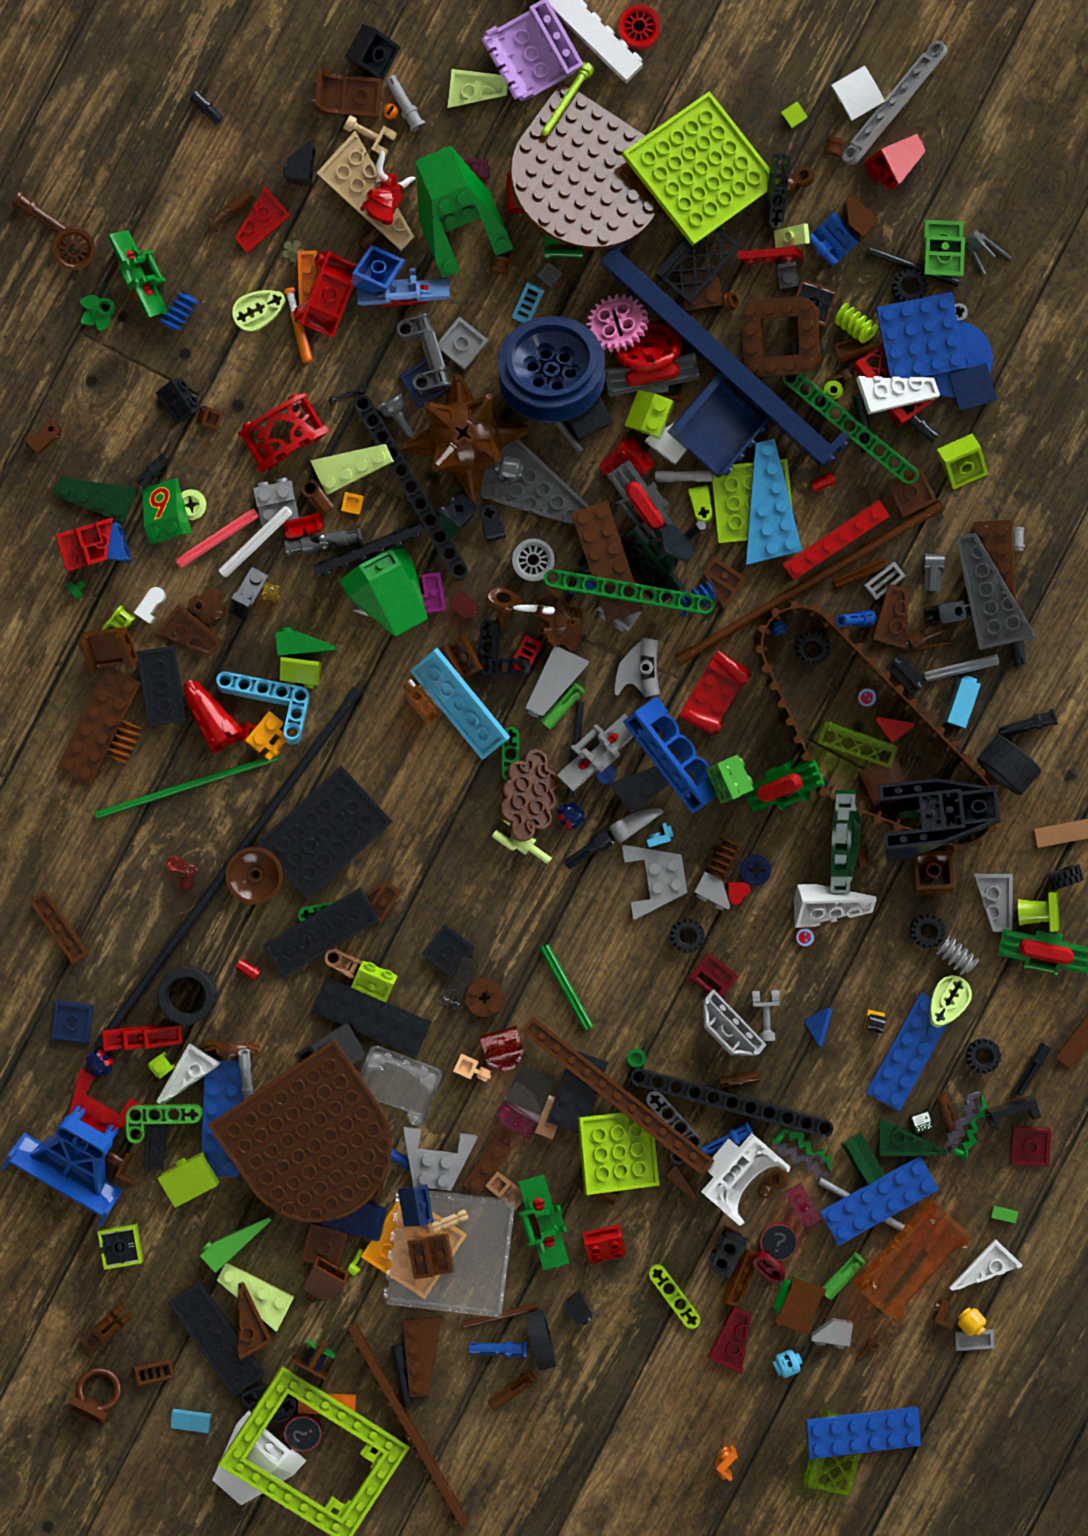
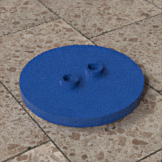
(976, 352)

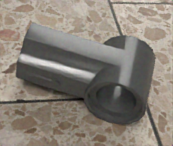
(933, 567)

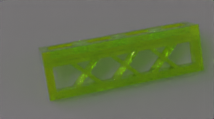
(855, 735)

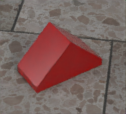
(893, 728)

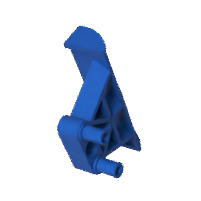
(68, 1170)

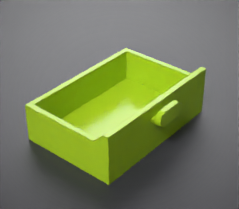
(188, 1179)

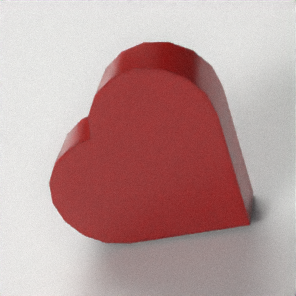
(737, 891)

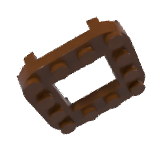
(808, 331)

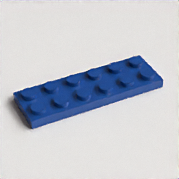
(906, 1055)
(221, 1093)
(879, 1200)
(863, 1432)

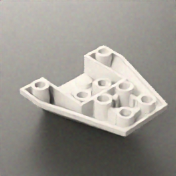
(267, 1454)

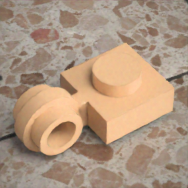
(467, 1067)

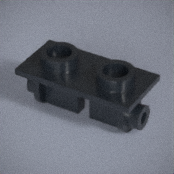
(906, 674)

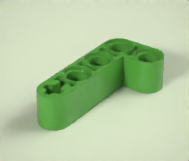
(165, 1118)

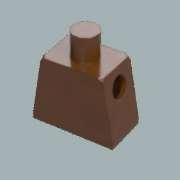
(324, 1280)

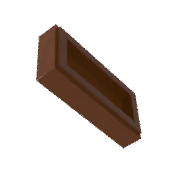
(852, 348)

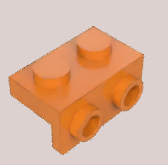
(724, 1460)

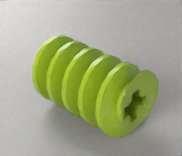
(854, 324)

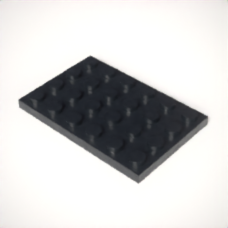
(325, 832)

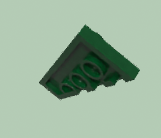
(102, 498)

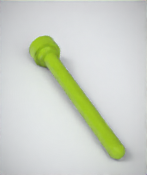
(583, 73)

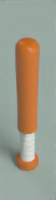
(301, 337)

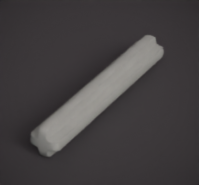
(961, 668)

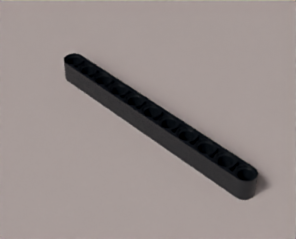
(409, 477)
(739, 1108)

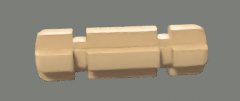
(449, 1221)

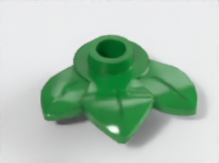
(95, 313)

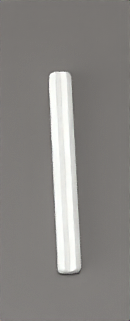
(249, 547)

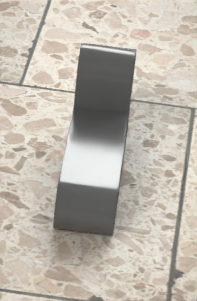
(673, 1120)

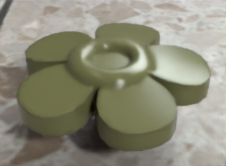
(292, 250)

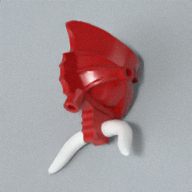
(386, 198)

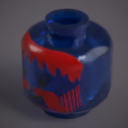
(570, 815)
(99, 1063)

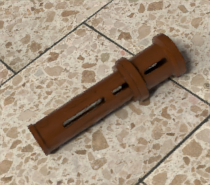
(30, 209)

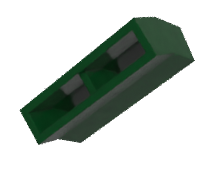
(862, 1159)

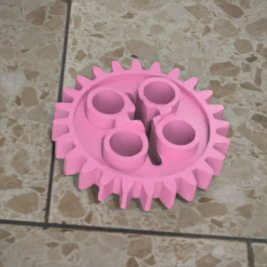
(634, 316)

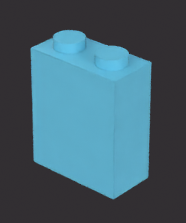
(962, 702)

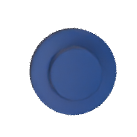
(778, 628)

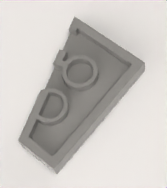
(997, 898)

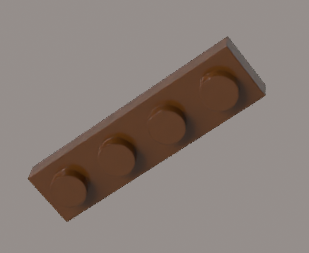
(59, 927)

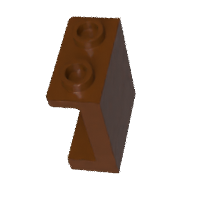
(108, 648)

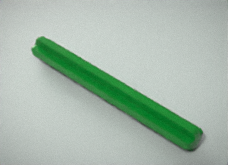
(566, 987)

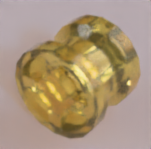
(271, 592)

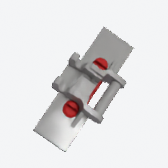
(598, 759)

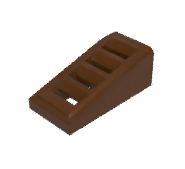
(677, 1177)
(136, 1370)

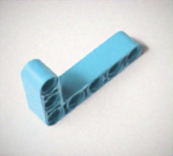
(271, 697)

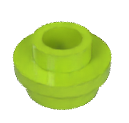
(834, 396)

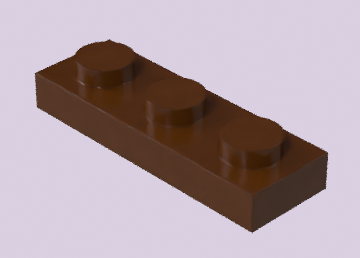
(487, 1166)
(740, 1279)

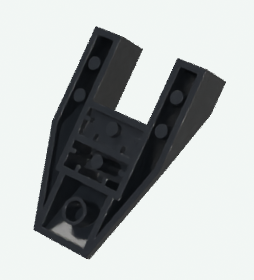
(946, 809)

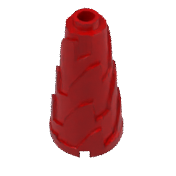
(214, 722)

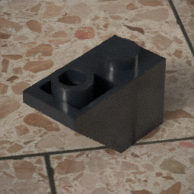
(579, 1308)

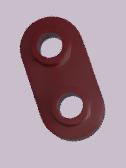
(766, 1264)

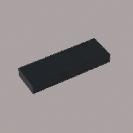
(155, 1144)

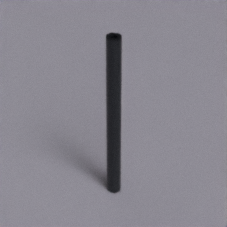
(908, 264)
(576, 736)

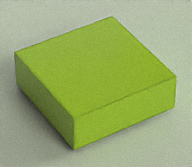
(794, 115)

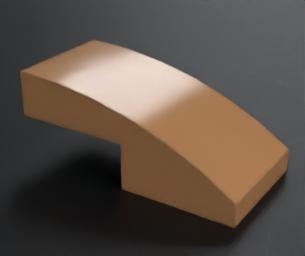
(544, 1128)
(505, 1189)

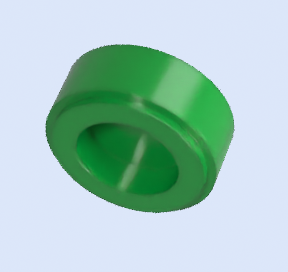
(636, 1058)

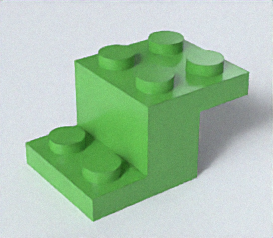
(943, 248)
(729, 778)

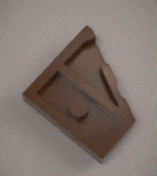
(723, 581)
(383, 898)

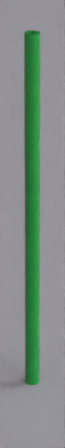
(183, 787)

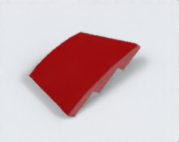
(84, 544)

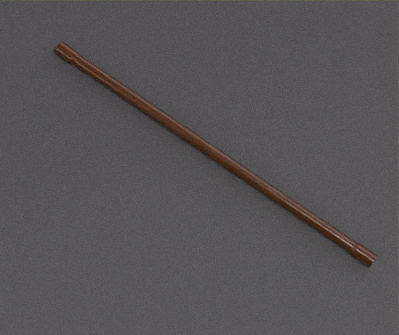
(928, 512)

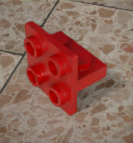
(604, 1244)

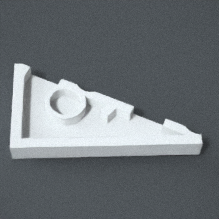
(190, 1068)
(991, 1262)

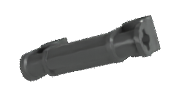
(431, 351)

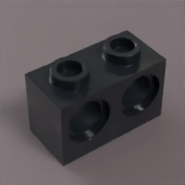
(728, 1253)

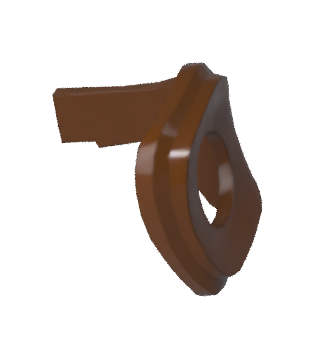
(502, 608)

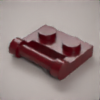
(714, 970)

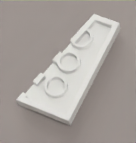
(894, 392)

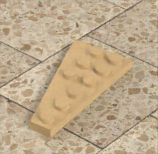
(352, 176)

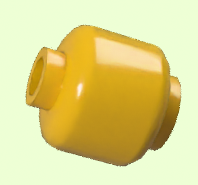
(972, 1322)

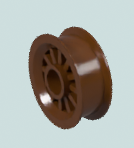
(62, 260)

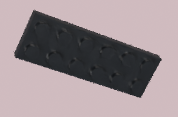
(361, 552)
(321, 932)
(371, 1016)
(215, 1338)

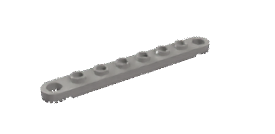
(894, 102)

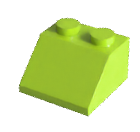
(649, 413)
(963, 461)
(300, 671)

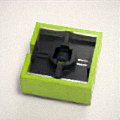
(115, 1240)

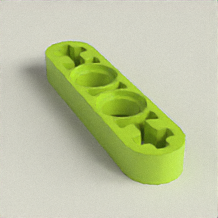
(675, 1295)

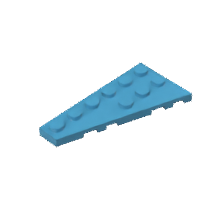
(771, 516)

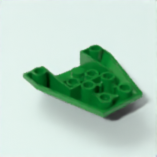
(388, 591)

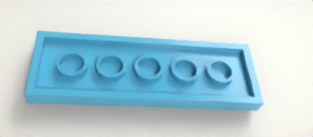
(459, 704)

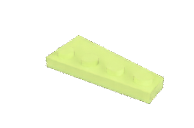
(349, 467)
(268, 1299)

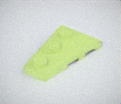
(474, 87)

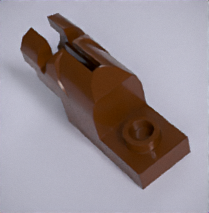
(105, 1329)

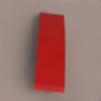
(141, 1036)

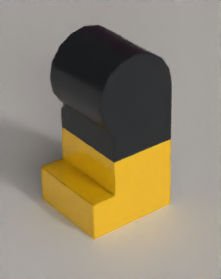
(874, 1021)

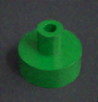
(75, 589)

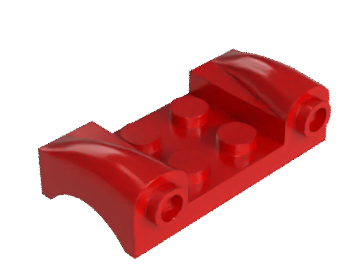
(327, 295)
(714, 693)

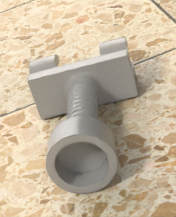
(767, 1034)

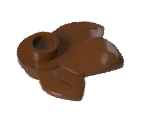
(210, 607)

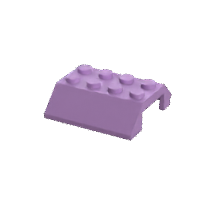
(532, 51)

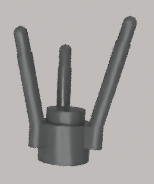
(978, 241)

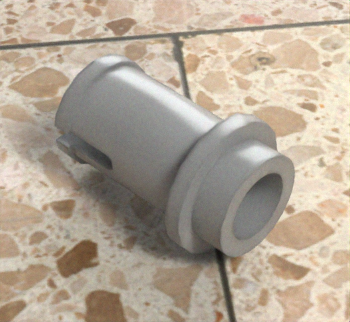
(1018, 538)

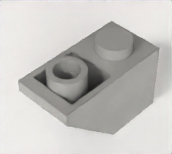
(713, 889)
(833, 1332)

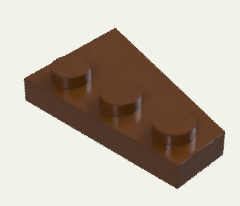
(893, 618)
(188, 630)

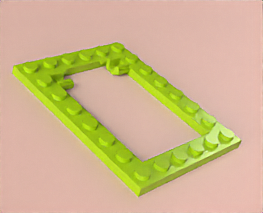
(349, 1515)

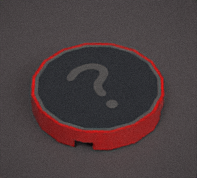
(779, 1241)
(302, 1432)

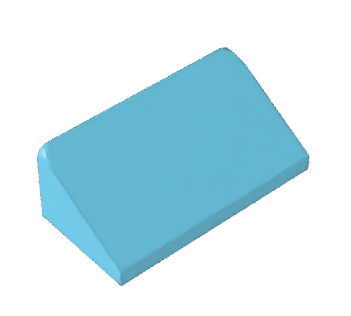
(190, 1420)

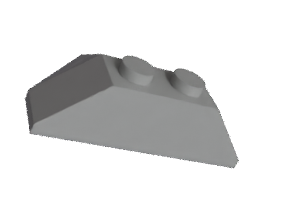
(729, 1027)

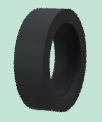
(541, 1340)

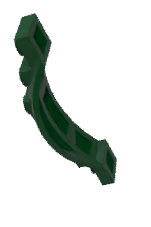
(844, 841)

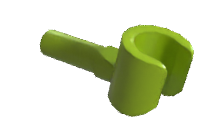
(353, 1268)

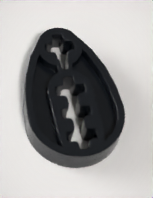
(281, 1414)

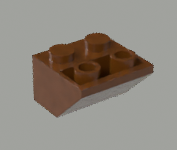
(858, 218)

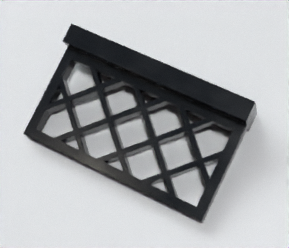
(682, 252)

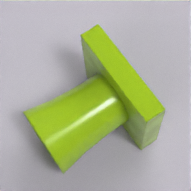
(1040, 911)

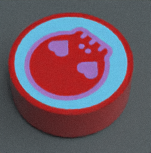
(866, 697)
(805, 937)

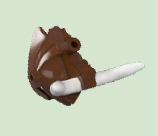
(559, 623)

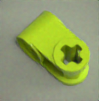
(701, 501)
(116, 621)

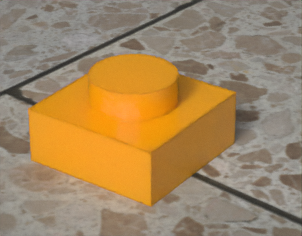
(352, 503)

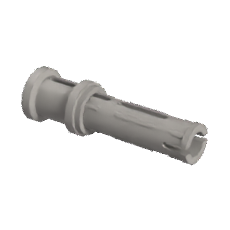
(408, 110)

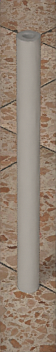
(841, 1193)

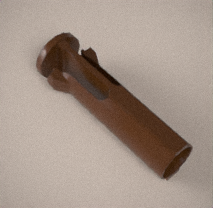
(234, 206)
(512, 1390)

